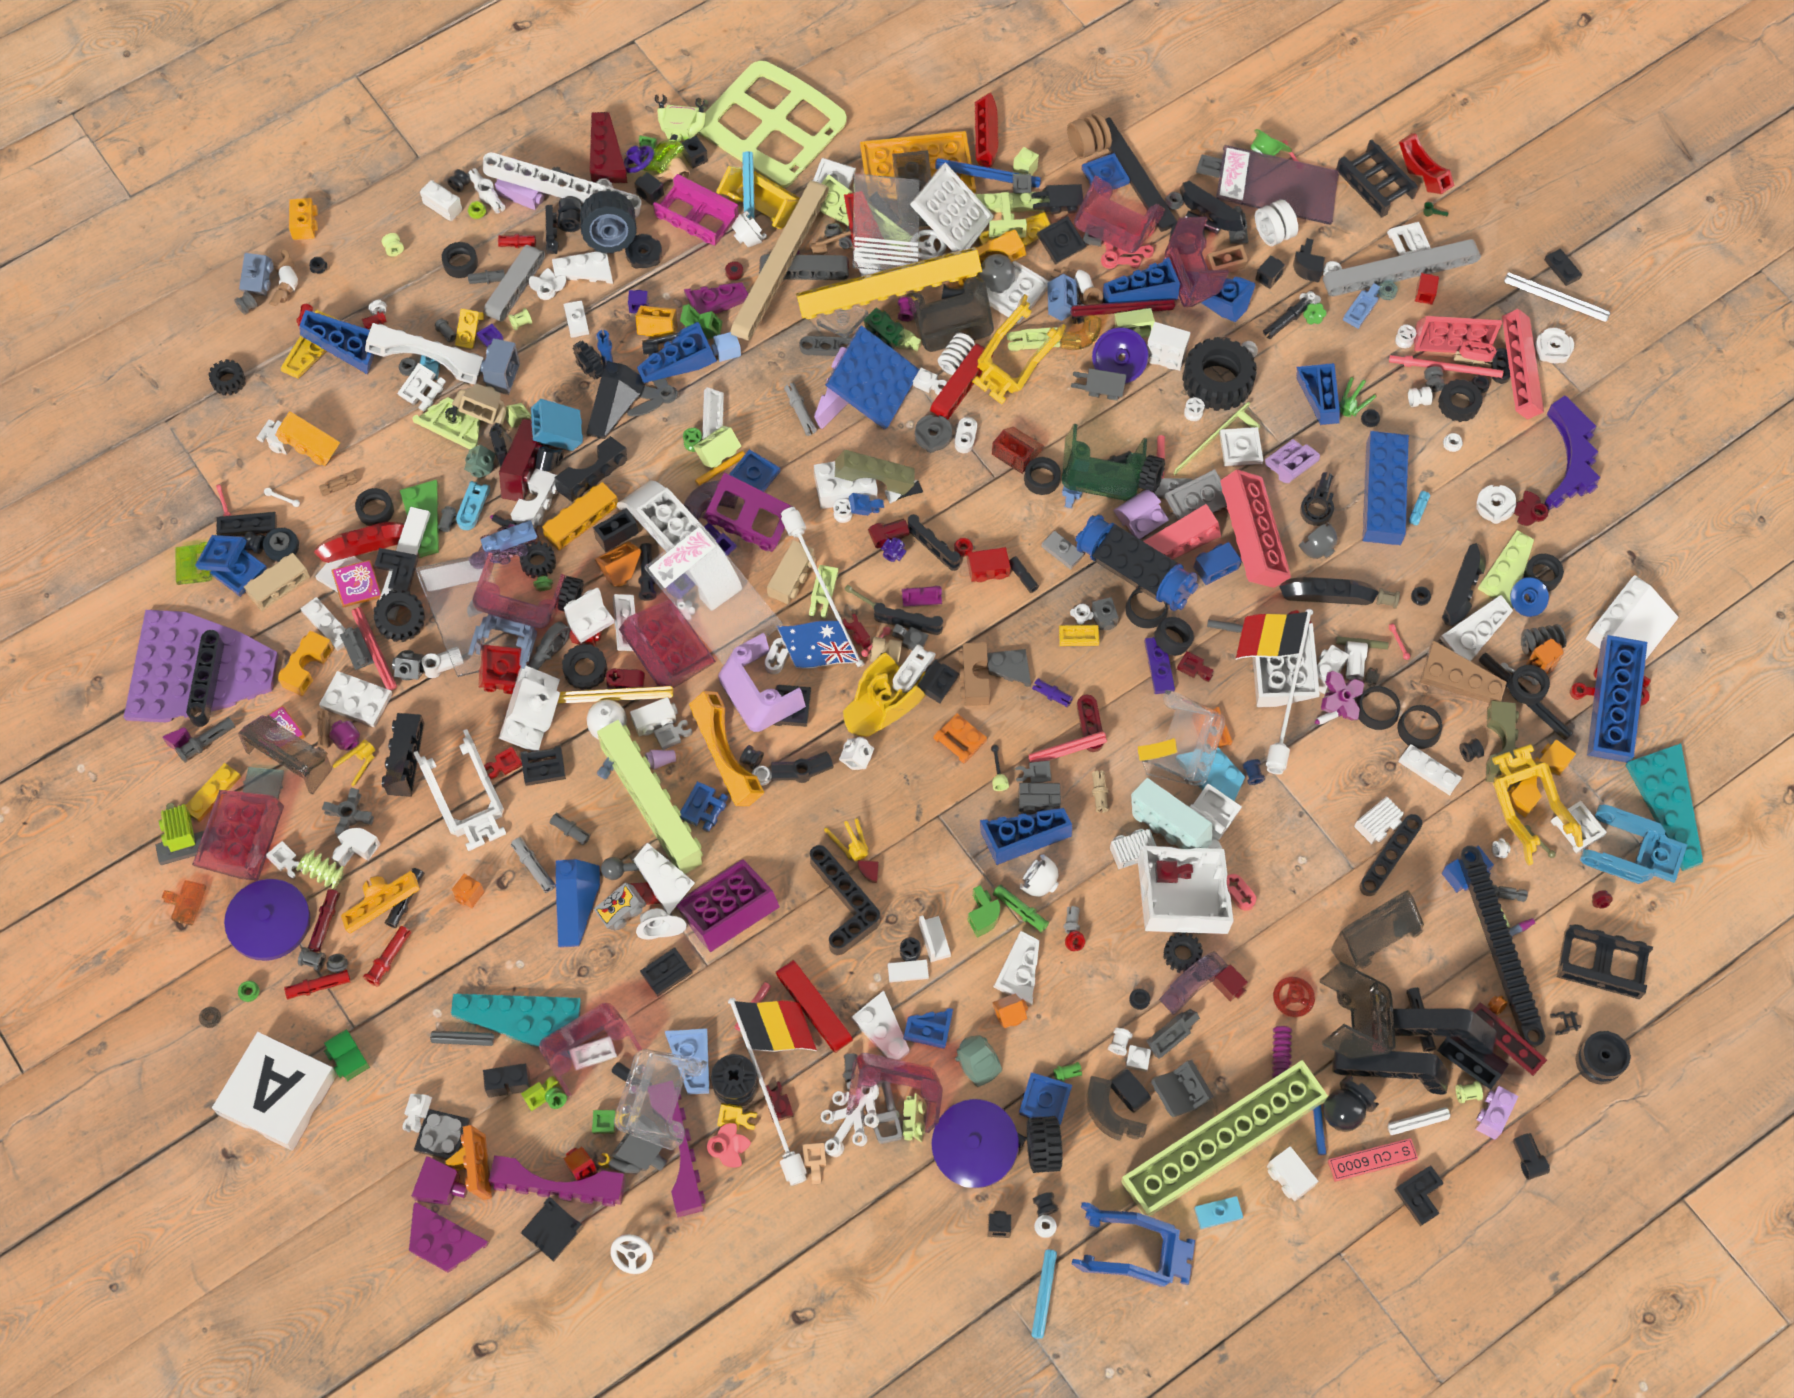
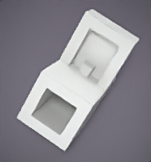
(355, 841)

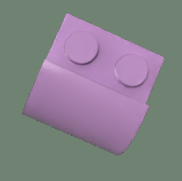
(1292, 460)
(1141, 514)

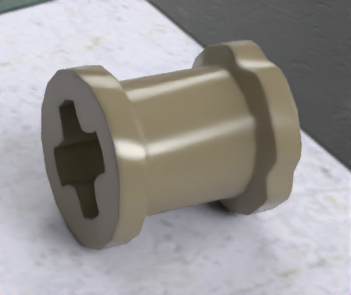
(1388, 598)

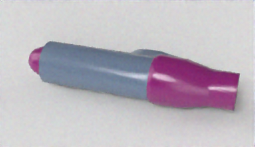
(1522, 926)

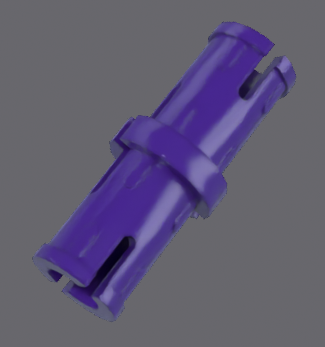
(1052, 693)

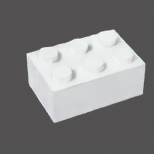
(833, 488)

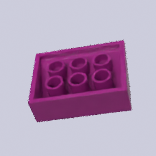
(727, 905)

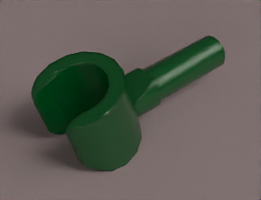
(1429, 210)

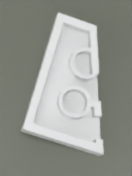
(584, 266)
(663, 877)
(1019, 969)
(881, 1027)

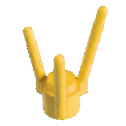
(362, 751)
(857, 850)

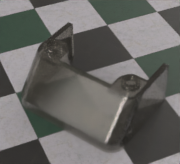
(287, 750)
(1378, 930)
(1370, 1010)

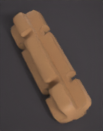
(338, 484)
(323, 729)

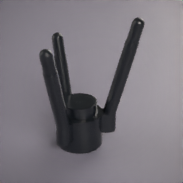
(652, 345)

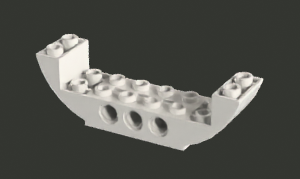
(659, 513)

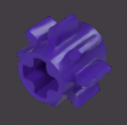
(893, 549)

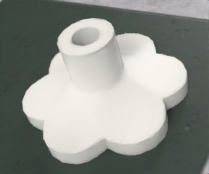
(1311, 297)

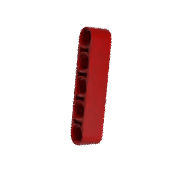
(958, 384)
(814, 1006)

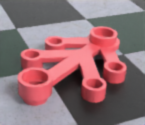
(1115, 257)

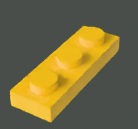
(205, 798)

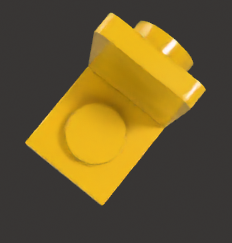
(467, 328)

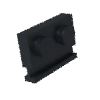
(499, 447)
(938, 681)
(666, 972)

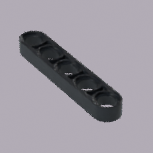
(1387, 863)

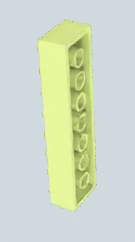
(649, 797)

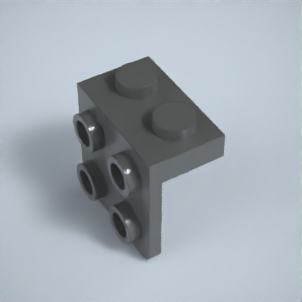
(1182, 1089)

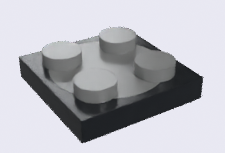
(440, 1134)

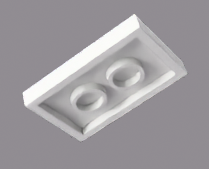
(356, 699)

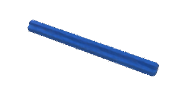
(984, 172)

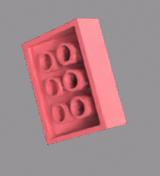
(1449, 333)

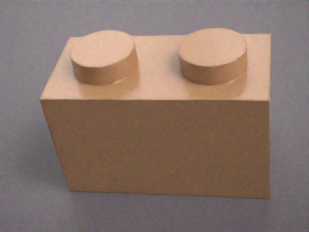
(1227, 259)

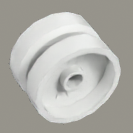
(1276, 222)

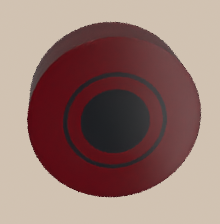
(734, 270)

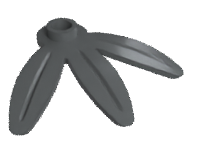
(664, 394)

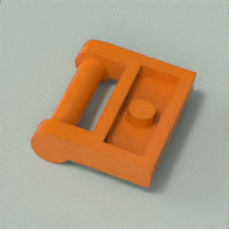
(965, 734)

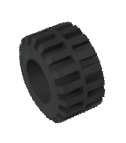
(399, 599)
(1044, 1144)

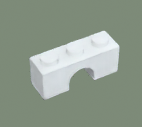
(543, 485)

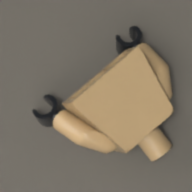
(480, 403)

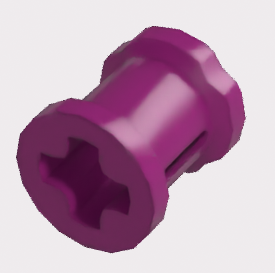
(904, 310)

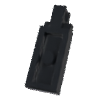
(551, 232)

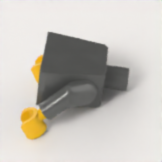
(634, 1156)

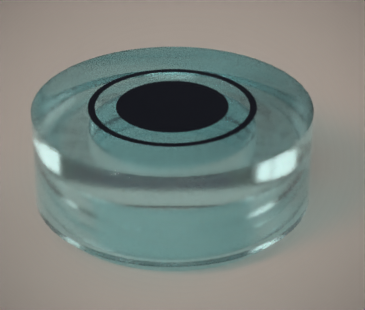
(1387, 290)

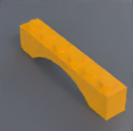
(710, 716)

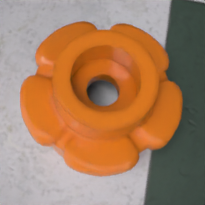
(1497, 1004)

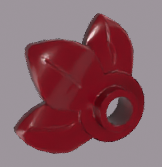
(1527, 508)

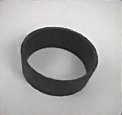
(1140, 622)
(1377, 724)
(1409, 739)

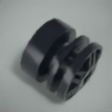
(732, 1091)

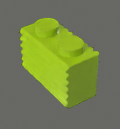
(177, 828)

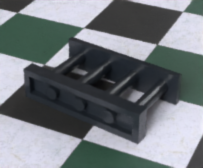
(1370, 192)

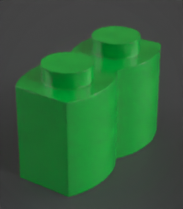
(346, 1055)

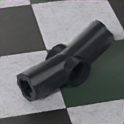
(789, 770)

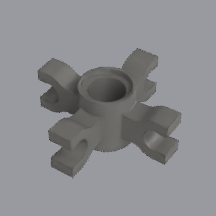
(349, 805)

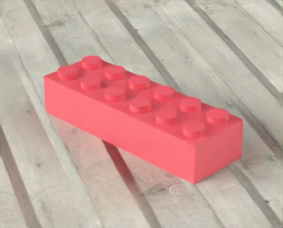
(1255, 529)

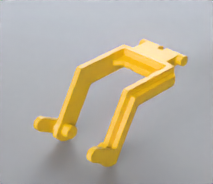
(995, 377)
(1521, 768)

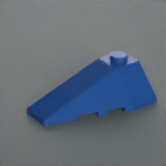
(1232, 299)
(682, 355)
(575, 895)

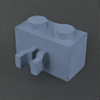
(256, 274)

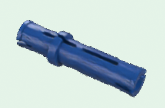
(604, 346)

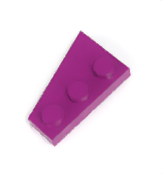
(718, 298)

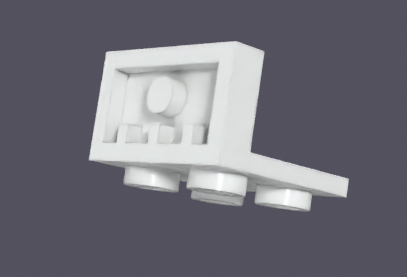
(587, 615)

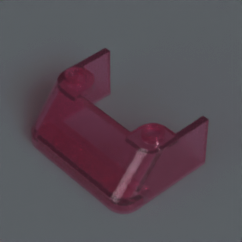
(1186, 256)
(488, 600)
(556, 1045)
(871, 1068)

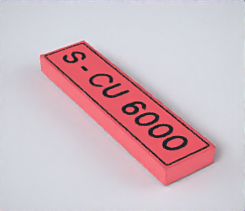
(1372, 1160)

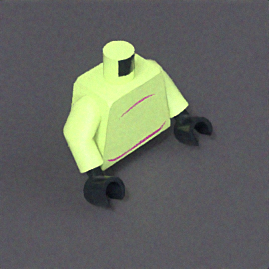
(681, 121)

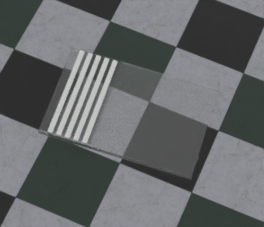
(884, 222)

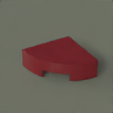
(869, 870)

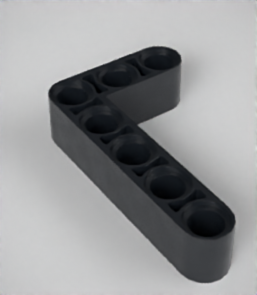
(847, 897)
(1446, 1022)
(1397, 1064)

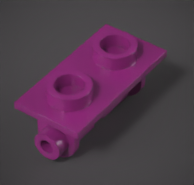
(922, 596)

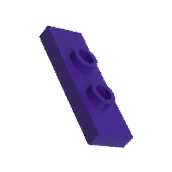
(1159, 667)

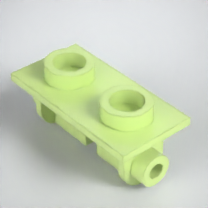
(915, 1108)

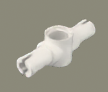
(486, 191)

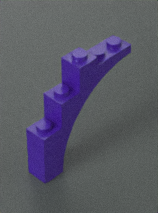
(1576, 432)

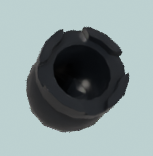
(1347, 1106)

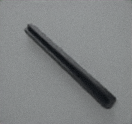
(1539, 708)

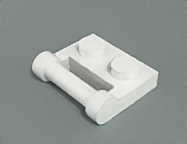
(1413, 236)
(1590, 827)

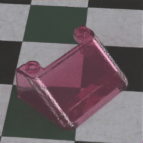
(1113, 221)

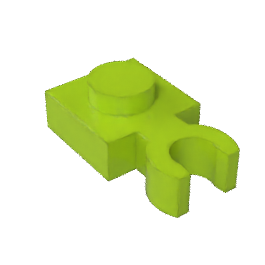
(535, 1095)

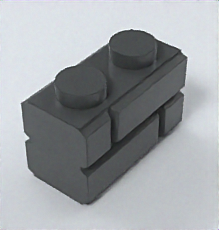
(1038, 797)

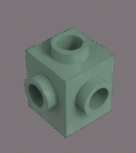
(479, 461)

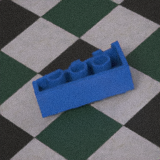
(1153, 283)

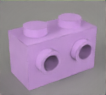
(1496, 1113)

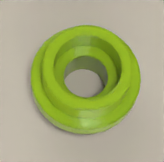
(476, 206)

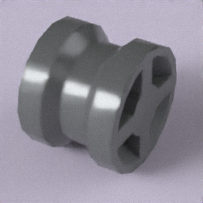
(245, 303)

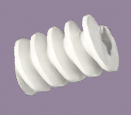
(955, 353)

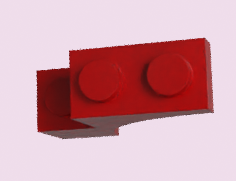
(1419, 163)

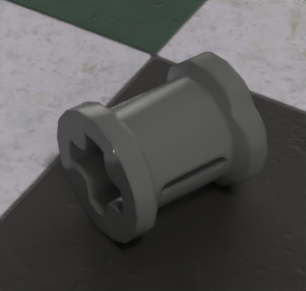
(311, 959)

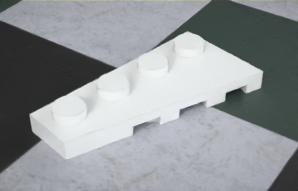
(1473, 632)

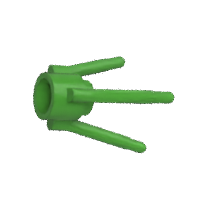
(1348, 405)

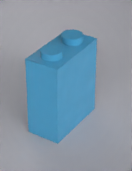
(556, 425)

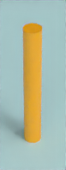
(717, 470)

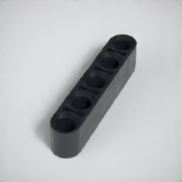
(207, 686)

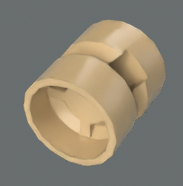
(880, 646)

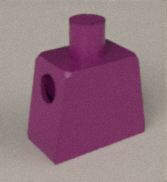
(438, 1183)

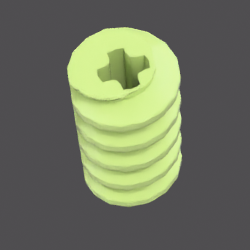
(321, 869)

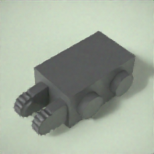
(1102, 383)

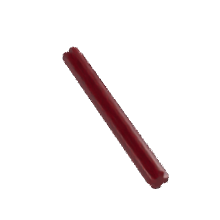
(1111, 308)

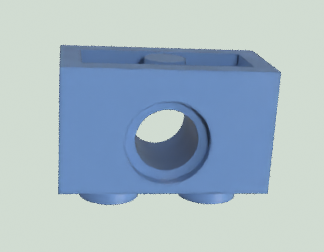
(1061, 296)

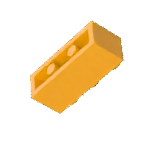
(307, 439)

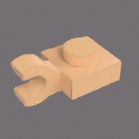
(814, 1158)

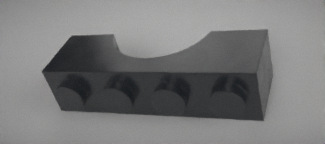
(575, 482)

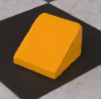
(456, 1160)

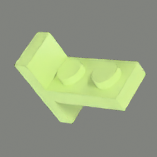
(998, 227)

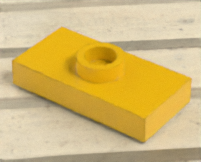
(1078, 635)

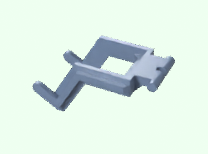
(494, 622)

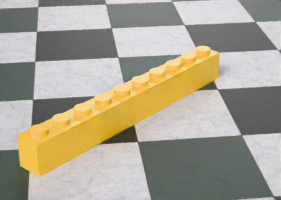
(889, 282)

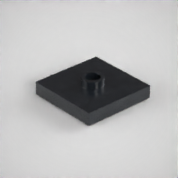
(1061, 240)

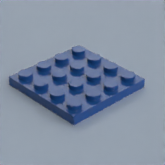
(872, 377)

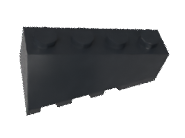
(402, 763)

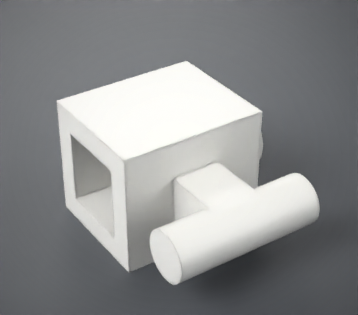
(269, 433)

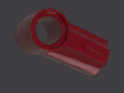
(880, 533)

